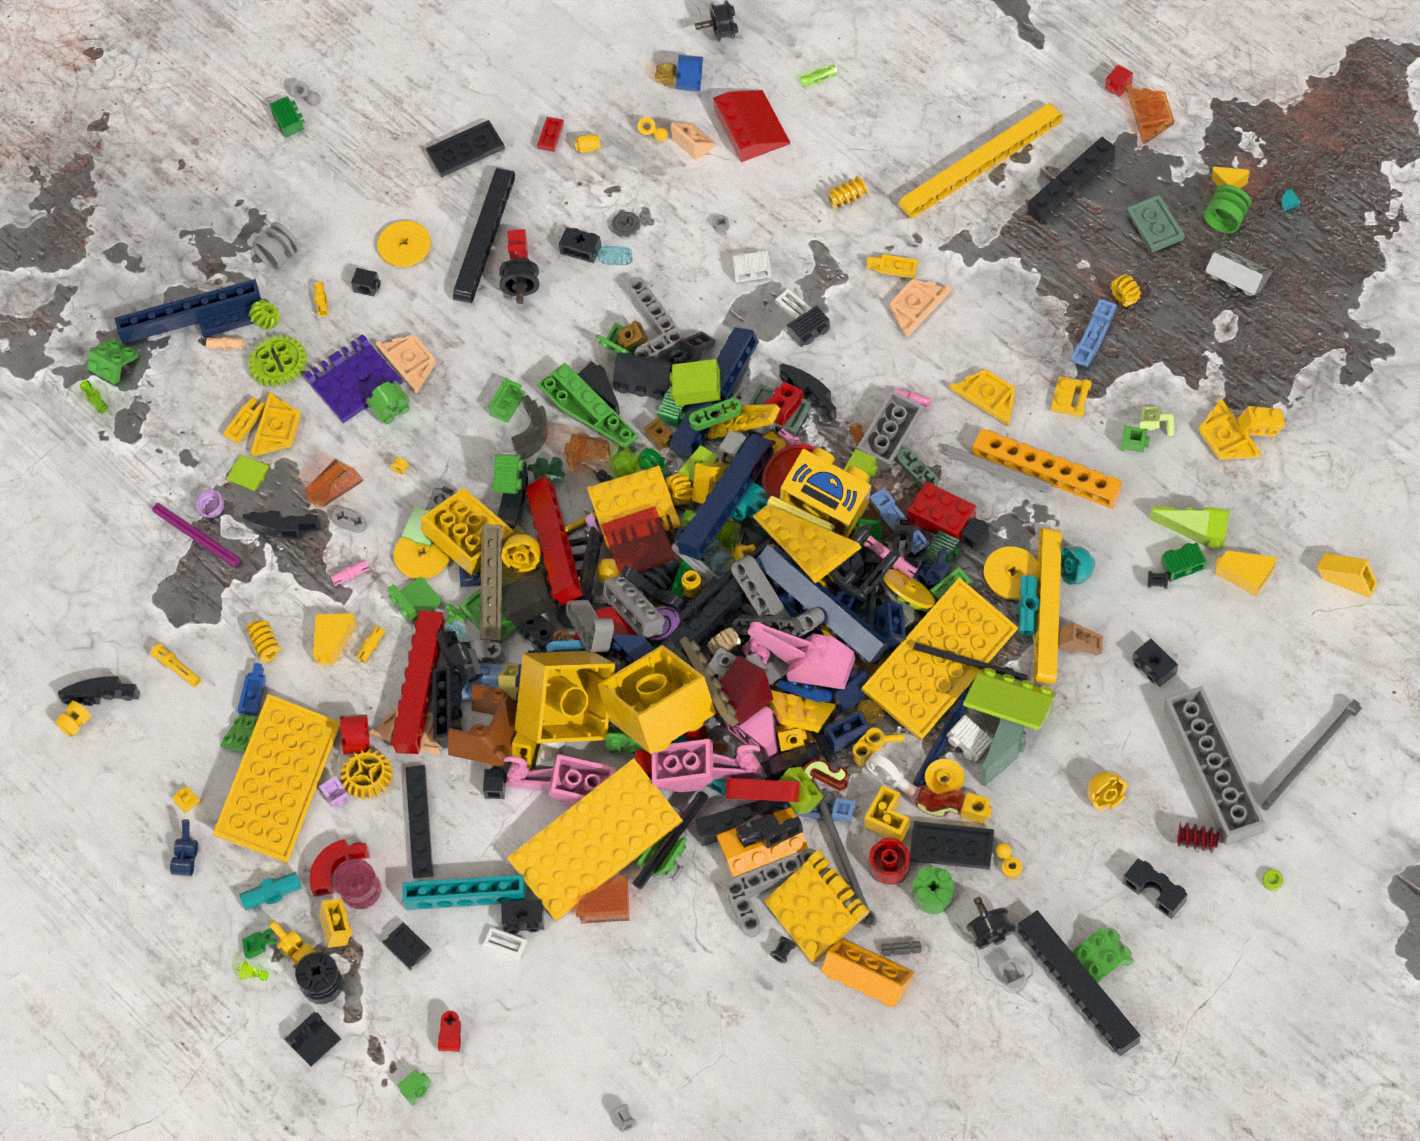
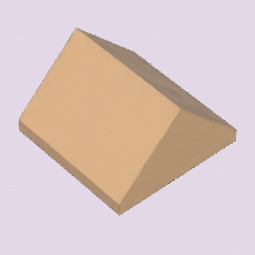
(691, 139)

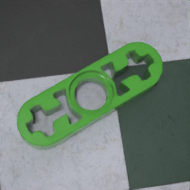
(700, 414)

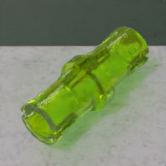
(819, 75)
(93, 396)

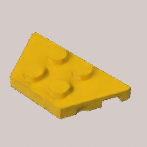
(988, 393)
(276, 427)
(1224, 436)
(800, 712)

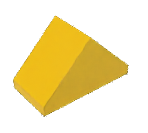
(1230, 176)

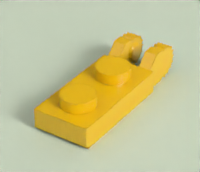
(244, 421)

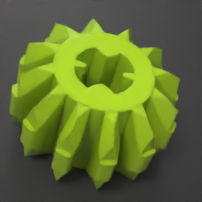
(264, 314)

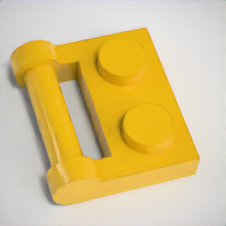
(1065, 393)

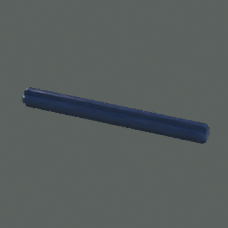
(942, 739)

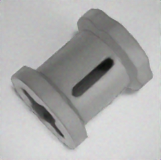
(623, 1117)

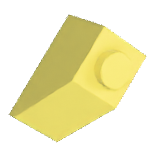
(507, 679)

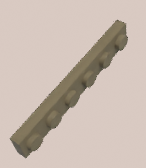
(491, 582)
(718, 697)

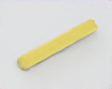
(784, 506)

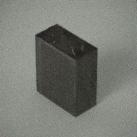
(527, 598)

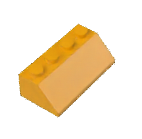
(742, 860)
(867, 972)

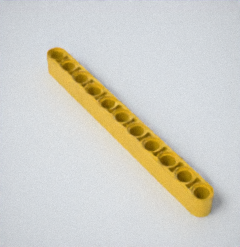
(980, 160)

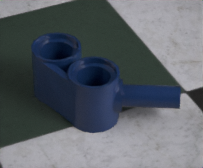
(935, 573)
(186, 852)

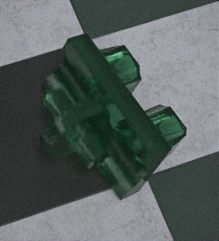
(550, 471)

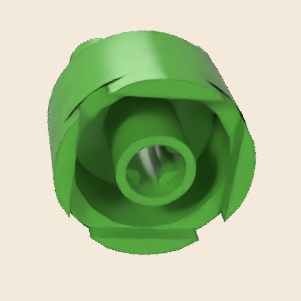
(388, 402)
(933, 879)

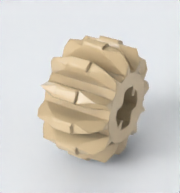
(726, 640)

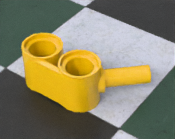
(870, 747)
(291, 943)

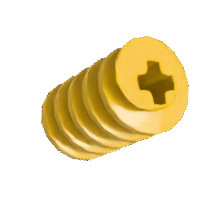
(847, 191)
(263, 640)

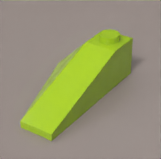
(1202, 526)

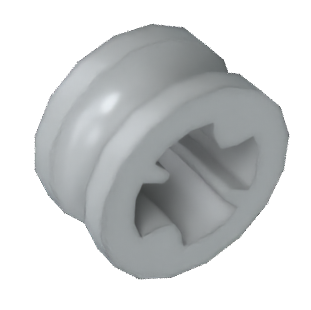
(720, 228)
(675, 872)

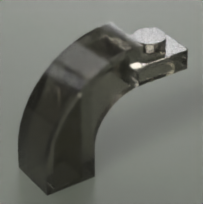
(535, 435)

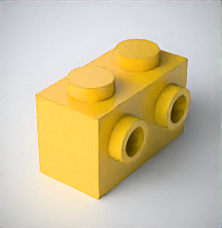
(1261, 421)
(334, 923)

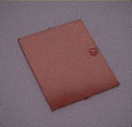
(638, 540)

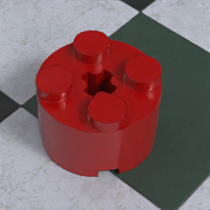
(354, 734)
(893, 871)

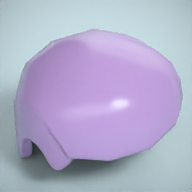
(210, 504)

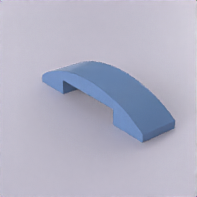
(1094, 333)
(888, 512)
(840, 810)

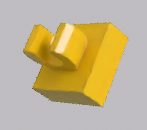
(186, 799)

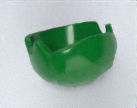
(650, 458)

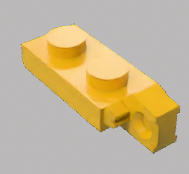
(893, 265)

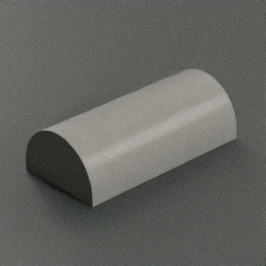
(890, 428)

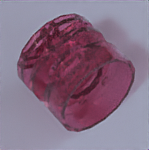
(350, 876)

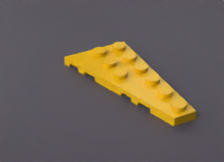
(807, 544)

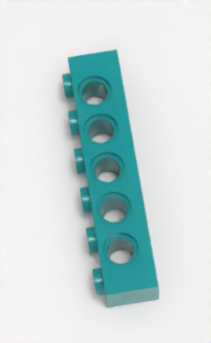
(463, 892)

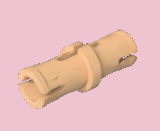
(225, 343)

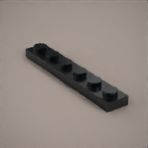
(419, 821)

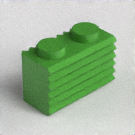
(507, 473)

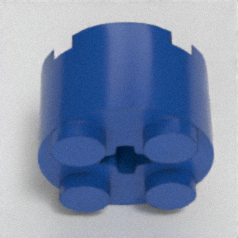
(689, 73)

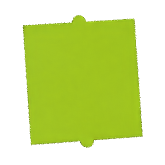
(247, 473)

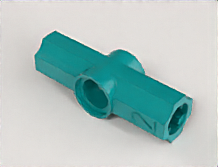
(1028, 595)
(270, 891)

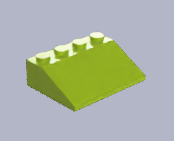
(1010, 698)

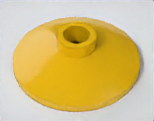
(944, 769)

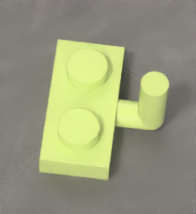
(1151, 419)

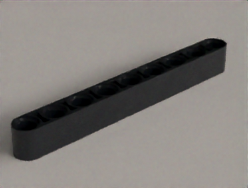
(483, 235)

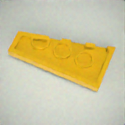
(750, 418)

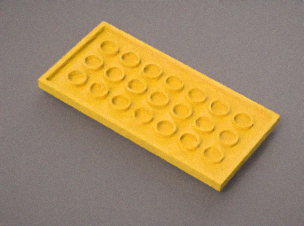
(923, 687)
(276, 779)
(595, 839)

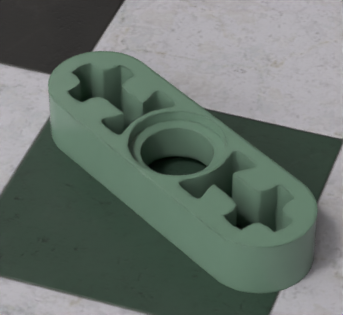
(915, 462)

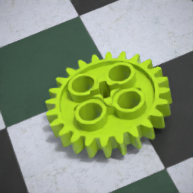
(290, 354)

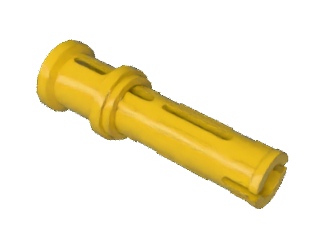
(170, 661)

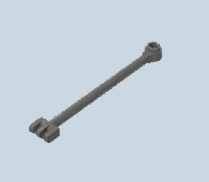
(1352, 709)
(843, 856)

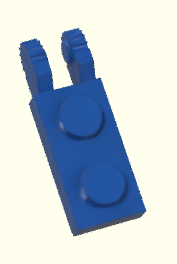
(805, 690)

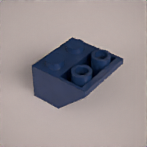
(630, 647)
(852, 694)

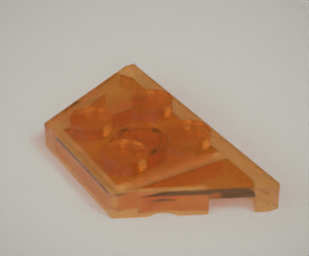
(1150, 112)

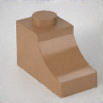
(1079, 639)

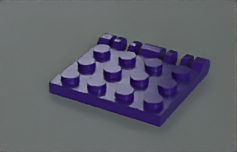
(351, 380)

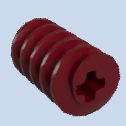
(1198, 837)

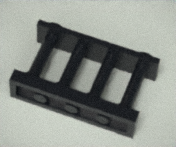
(589, 559)

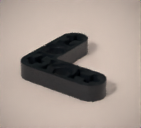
(656, 594)

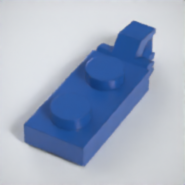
(252, 691)

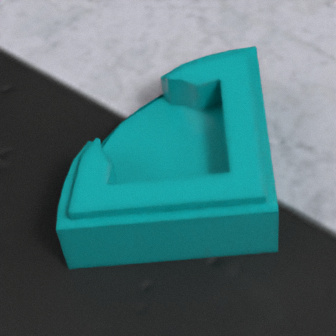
(1289, 200)

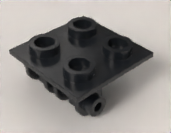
(312, 1039)

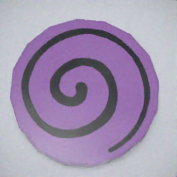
(671, 624)

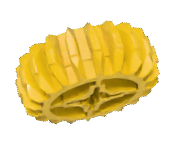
(378, 765)

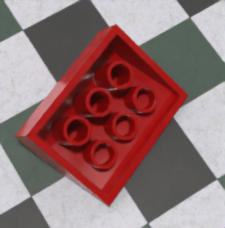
(750, 123)

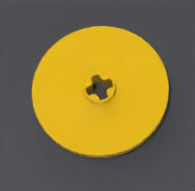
(404, 232)
(414, 566)
(998, 569)
(909, 589)

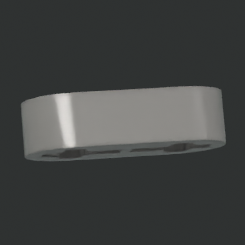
(348, 522)

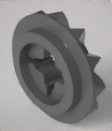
(623, 218)

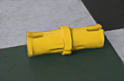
(320, 299)
(370, 644)

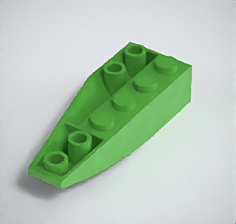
(582, 403)

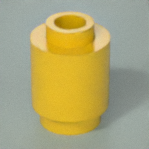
(587, 143)
(691, 583)

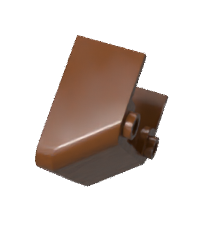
(484, 742)

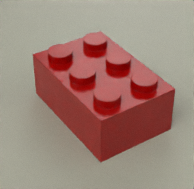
(940, 510)

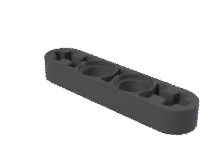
(782, 622)

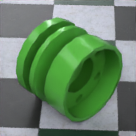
(1227, 208)

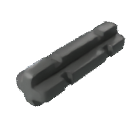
(901, 948)

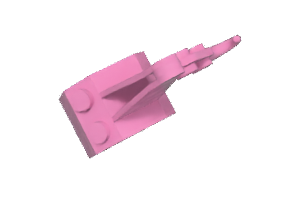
(811, 660)
(758, 731)
(693, 765)
(569, 778)

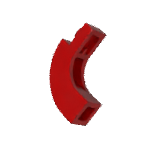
(328, 862)

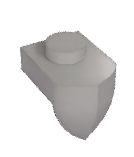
(1011, 973)

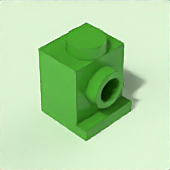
(1134, 439)
(414, 1086)

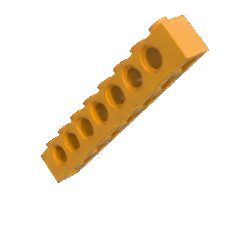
(1070, 483)

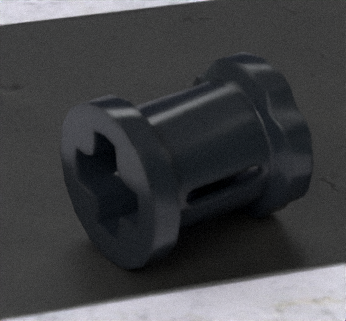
(1157, 579)
(783, 949)

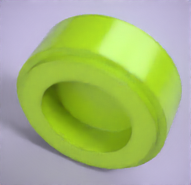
(1272, 880)

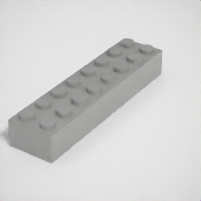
(1214, 765)

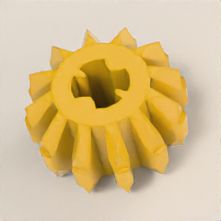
(1125, 290)
(679, 489)

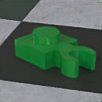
(255, 943)

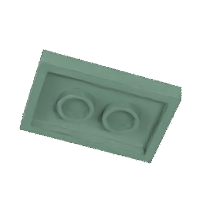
(1155, 223)
(793, 424)

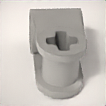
(486, 652)

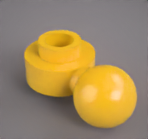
(660, 134)
(1004, 851)

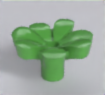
(454, 614)

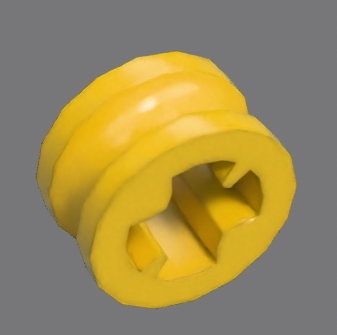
(399, 465)

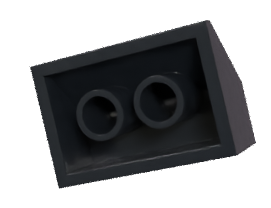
(641, 376)

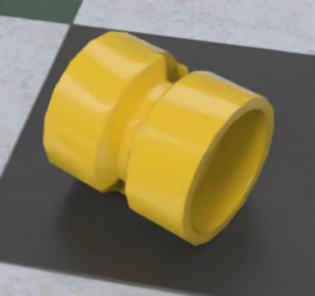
(67, 723)

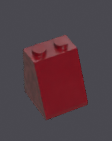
(746, 689)

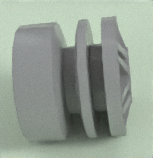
(276, 245)

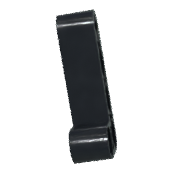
(512, 504)

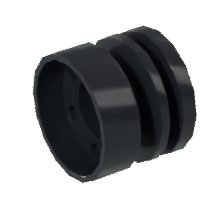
(662, 574)
(322, 987)

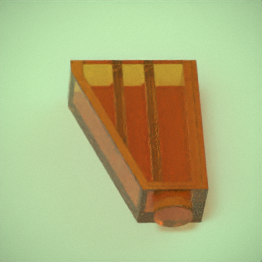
(333, 483)
(605, 903)

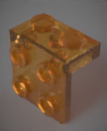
(585, 446)

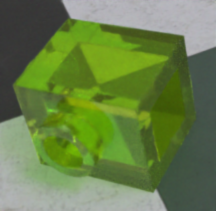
(624, 463)

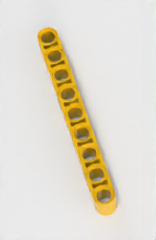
(1048, 612)

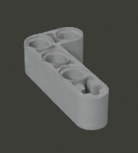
(593, 632)

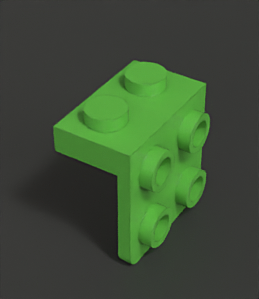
(612, 343)
(108, 359)
(414, 598)
(239, 733)
(620, 742)
(668, 862)
(1103, 953)

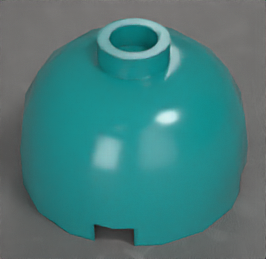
(1077, 564)

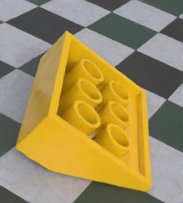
(457, 528)

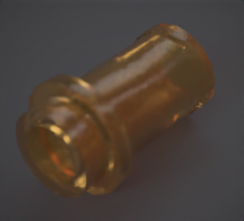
(857, 432)

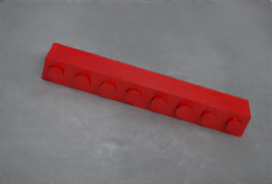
(553, 541)
(418, 683)

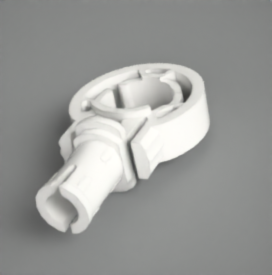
(888, 773)

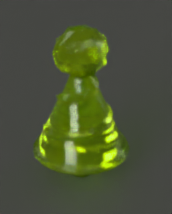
(248, 971)

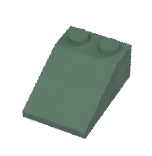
(1004, 749)

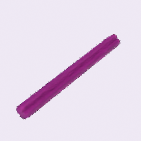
(196, 535)

